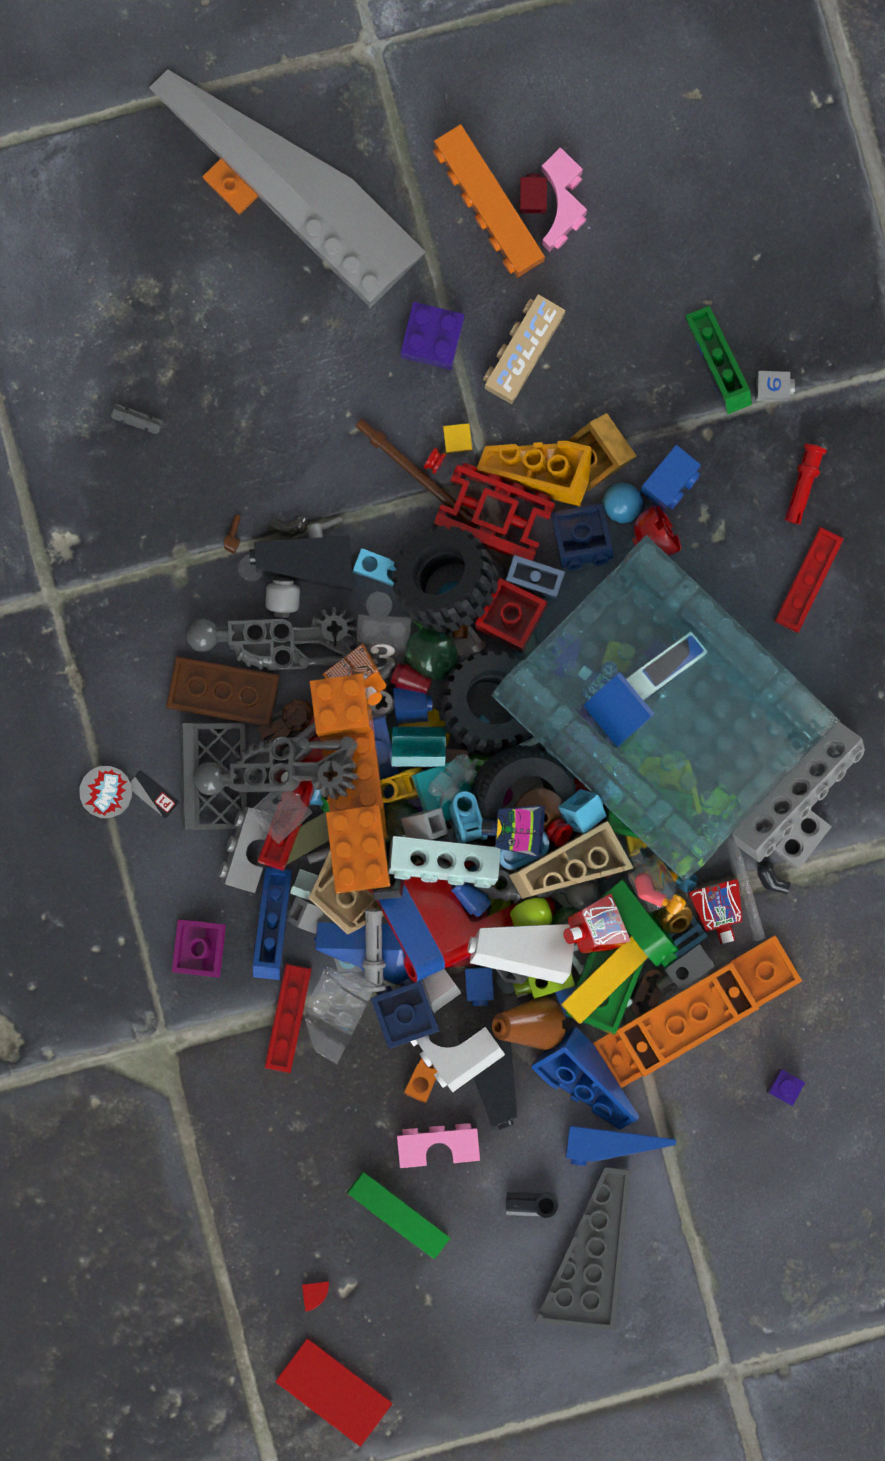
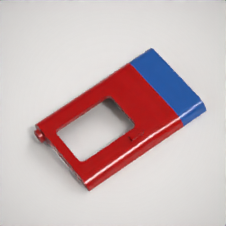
(434, 924)

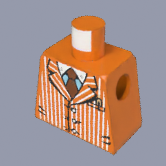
(360, 662)

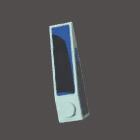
(667, 666)

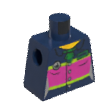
(518, 829)

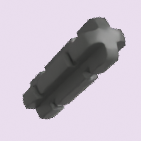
(136, 419)

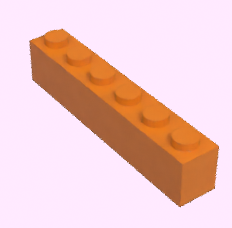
(488, 201)

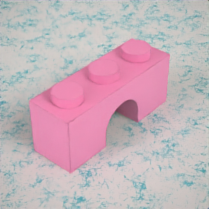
(461, 1141)

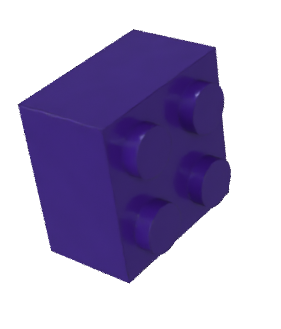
(432, 335)

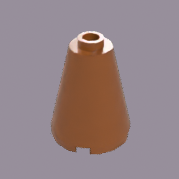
(531, 1024)

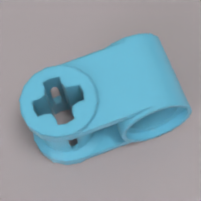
(466, 824)

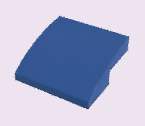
(618, 709)

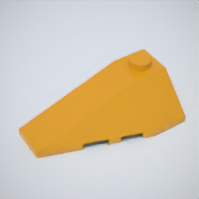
(551, 469)

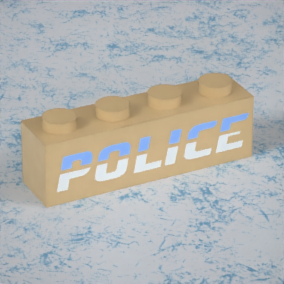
(524, 349)

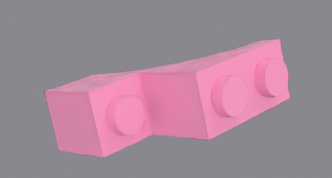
(563, 174)

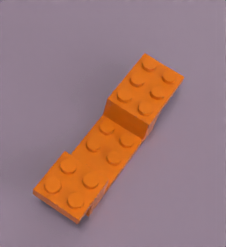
(356, 821)
(698, 1012)

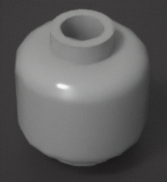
(282, 597)

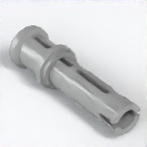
(373, 939)

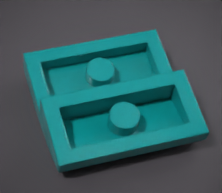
(419, 746)
(431, 802)

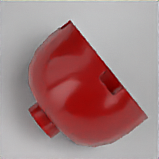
(657, 527)

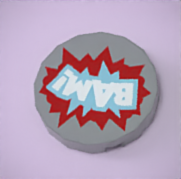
(105, 792)

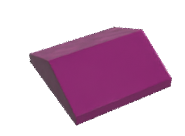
(198, 948)

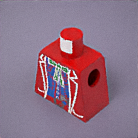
(718, 908)
(597, 927)

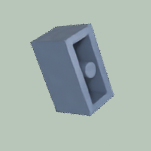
(535, 577)

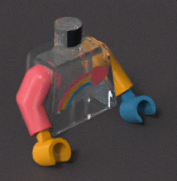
(656, 884)

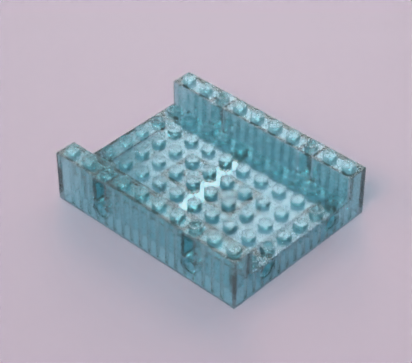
(717, 731)

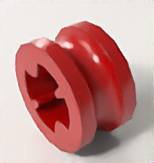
(435, 461)
(559, 832)

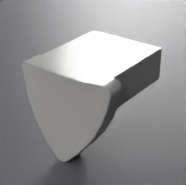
(470, 645)

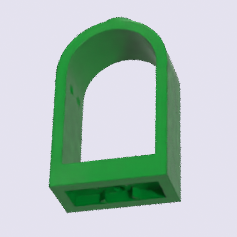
(643, 926)

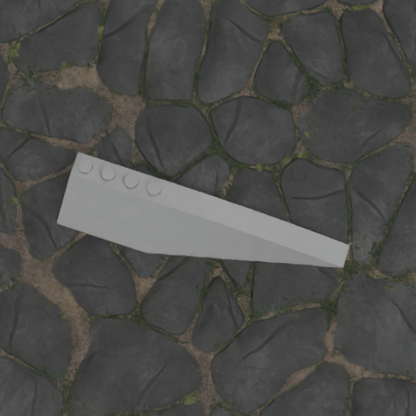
(303, 191)

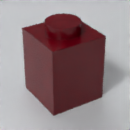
(533, 194)

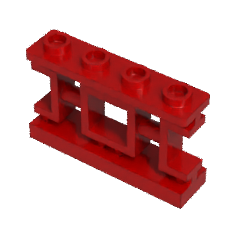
(501, 493)

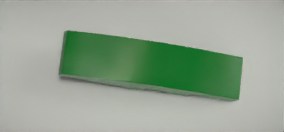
(398, 1215)

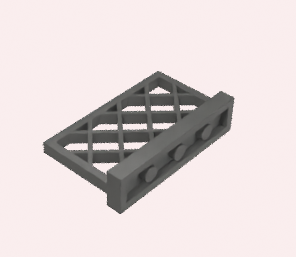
(189, 763)

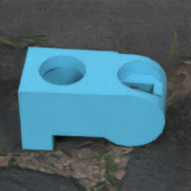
(374, 566)

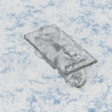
(448, 787)

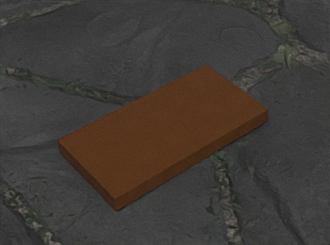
(223, 691)

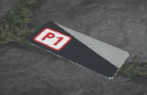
(153, 794)

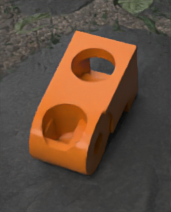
(421, 1082)

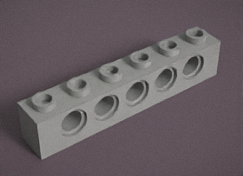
(837, 741)

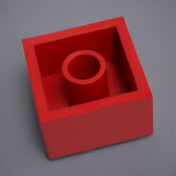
(511, 616)

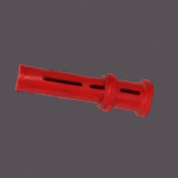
(807, 472)

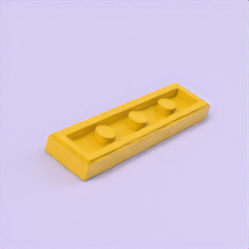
(604, 980)

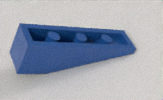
(272, 924)
(598, 1144)

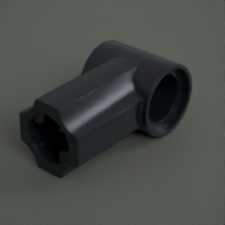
(528, 1204)

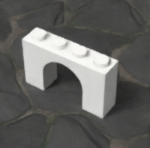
(462, 1062)

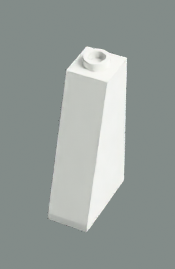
(524, 950)

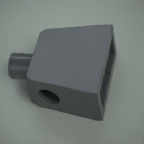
(694, 960)

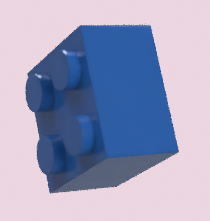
(670, 478)

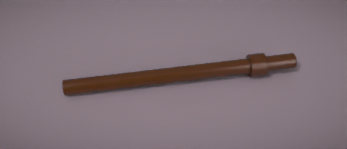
(379, 440)

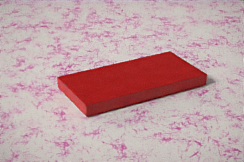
(334, 1392)

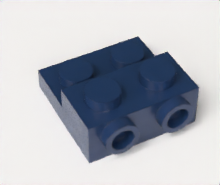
(582, 536)
(405, 1013)

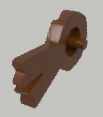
(295, 717)

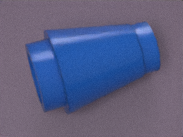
(472, 899)

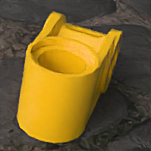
(403, 786)

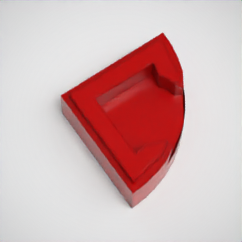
(314, 1294)

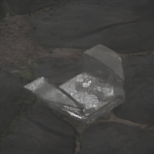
(336, 1010)

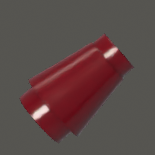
(409, 679)

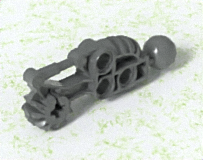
(204, 635)
(268, 758)
(577, 895)

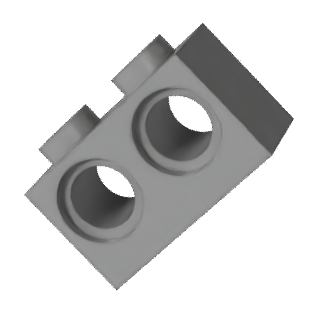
(805, 841)

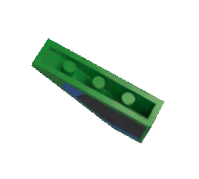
(719, 360)

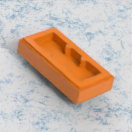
(230, 186)

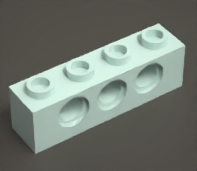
(484, 857)

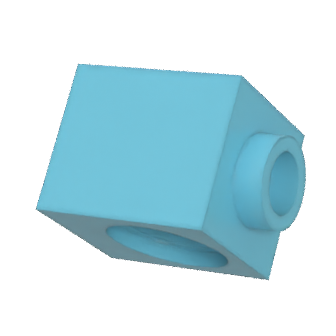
(582, 811)

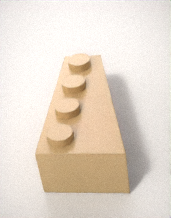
(575, 862)

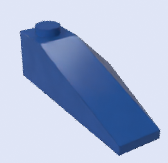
(352, 949)
(584, 1074)

